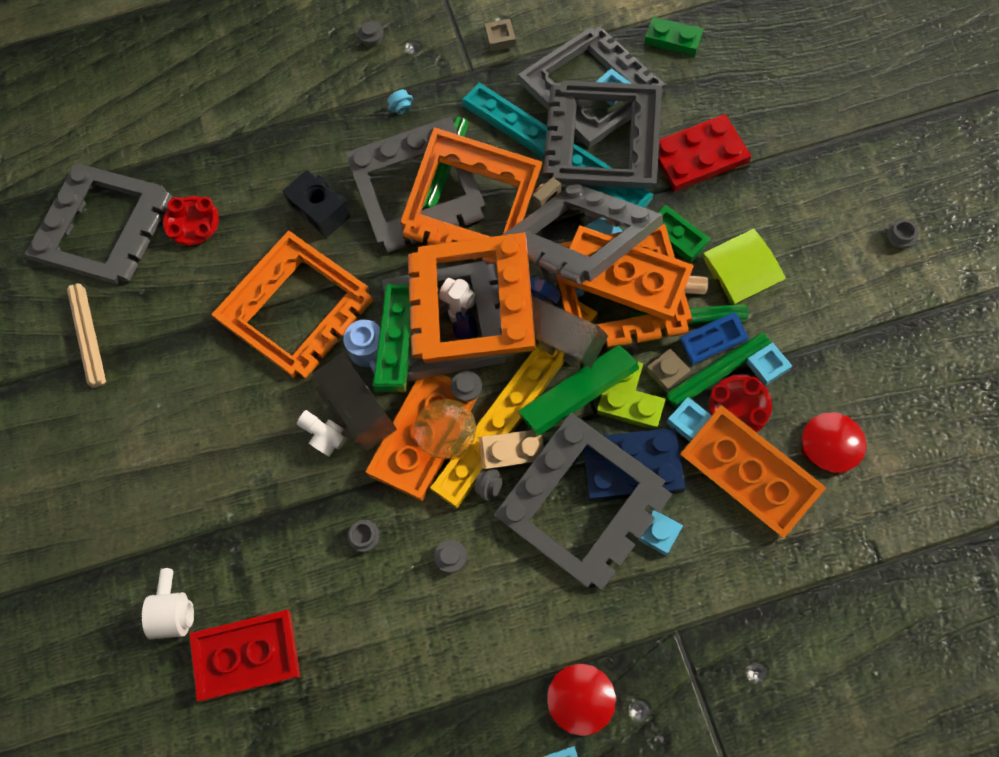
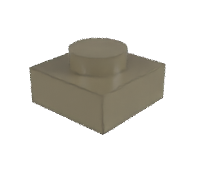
(500, 35)
(546, 192)
(668, 370)

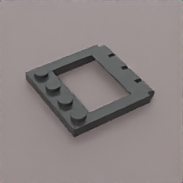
(611, 55)
(643, 135)
(390, 153)
(132, 241)
(572, 264)
(486, 292)
(547, 472)

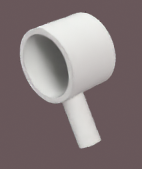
(166, 613)

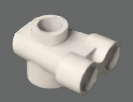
(457, 296)
(326, 435)

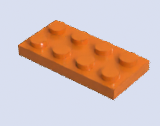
(637, 279)
(399, 458)
(753, 471)

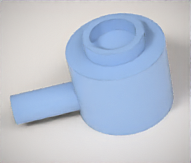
(362, 342)

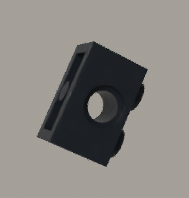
(323, 216)

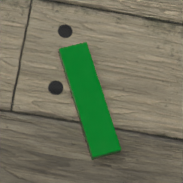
(394, 341)
(578, 390)

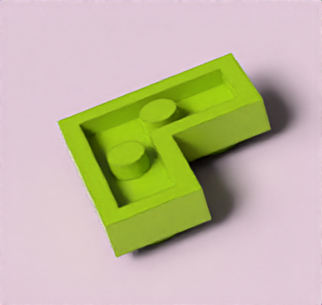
(631, 406)

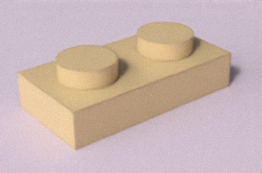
(509, 449)

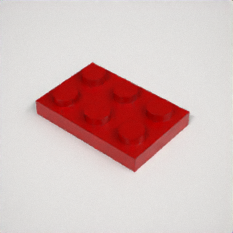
(701, 152)
(244, 655)

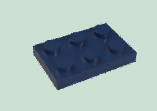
(652, 448)

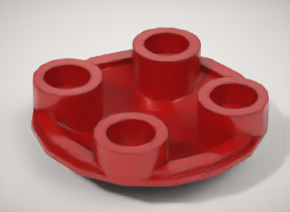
(190, 220)
(744, 398)
(833, 442)
(581, 699)

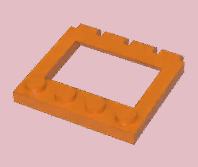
(476, 158)
(263, 283)
(514, 299)
(643, 327)

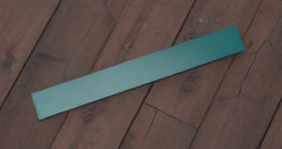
(532, 135)

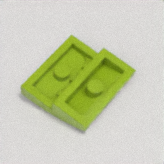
(743, 266)

